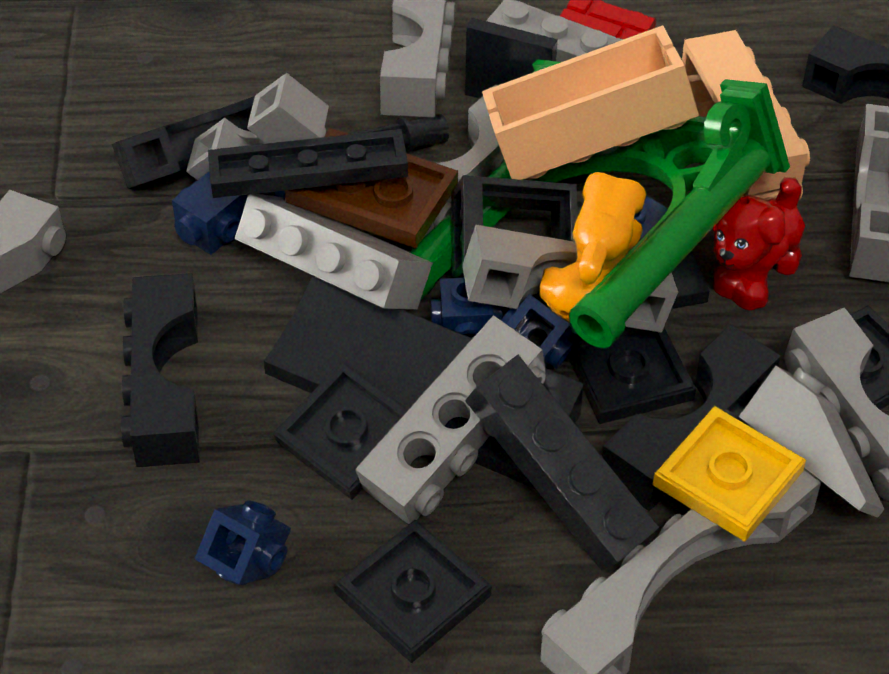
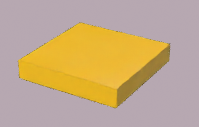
(729, 473)

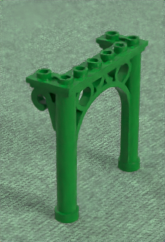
(736, 148)

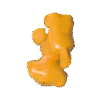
(602, 239)

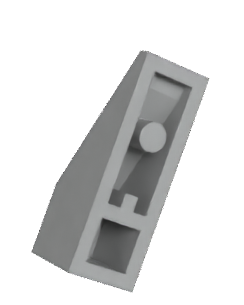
(28, 237)
(804, 421)

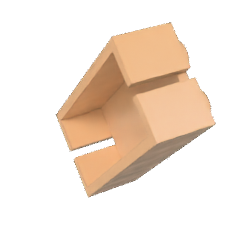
(723, 57)
(590, 104)

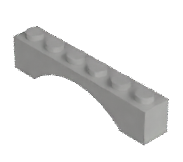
(601, 627)

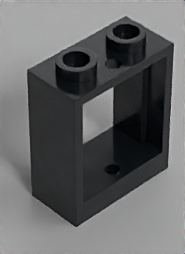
(476, 191)

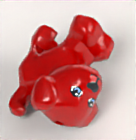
(753, 240)

